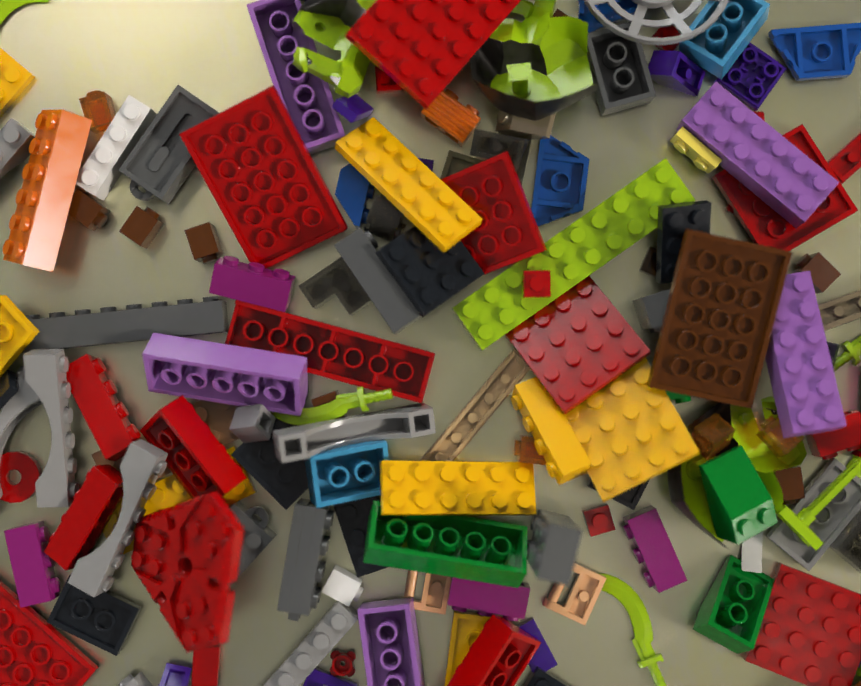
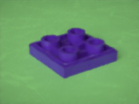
(752, 76)

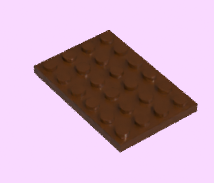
(719, 318)

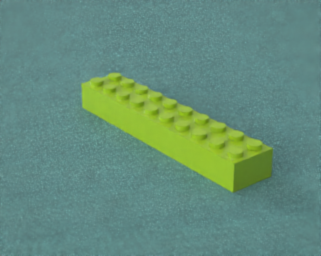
(573, 254)

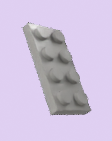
(828, 521)

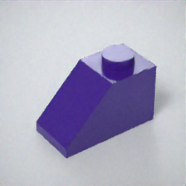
(676, 71)

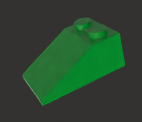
(736, 496)
(734, 607)

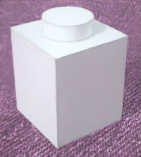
(343, 586)

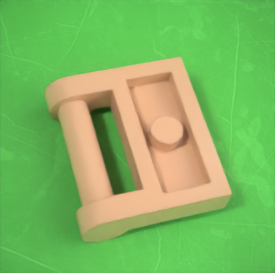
(434, 593)
(581, 596)

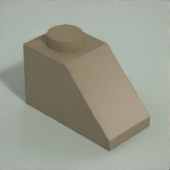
(523, 127)

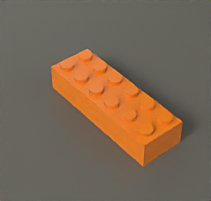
(47, 189)

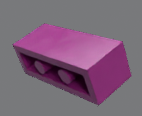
(252, 283)
(653, 549)
(31, 565)
(489, 598)

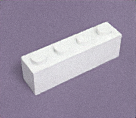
(113, 148)

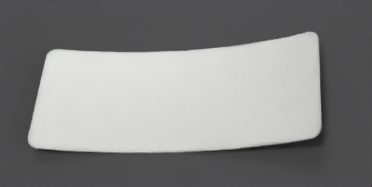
(752, 554)

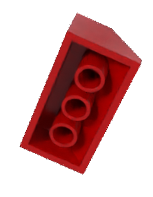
(192, 450)
(496, 655)

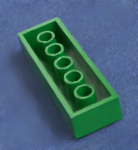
(448, 546)

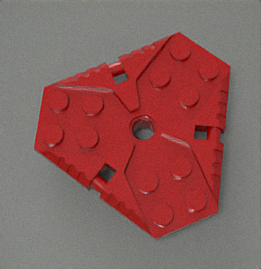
(187, 566)

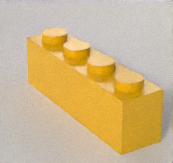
(550, 430)

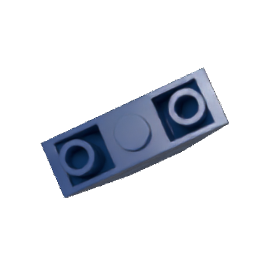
(353, 194)

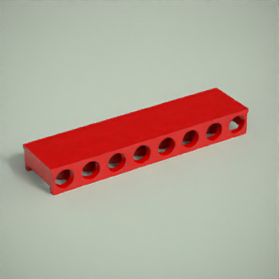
(334, 350)

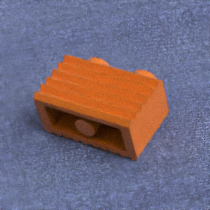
(452, 117)

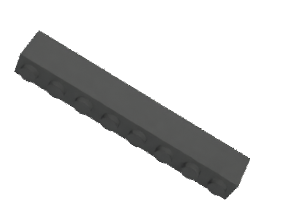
(129, 325)

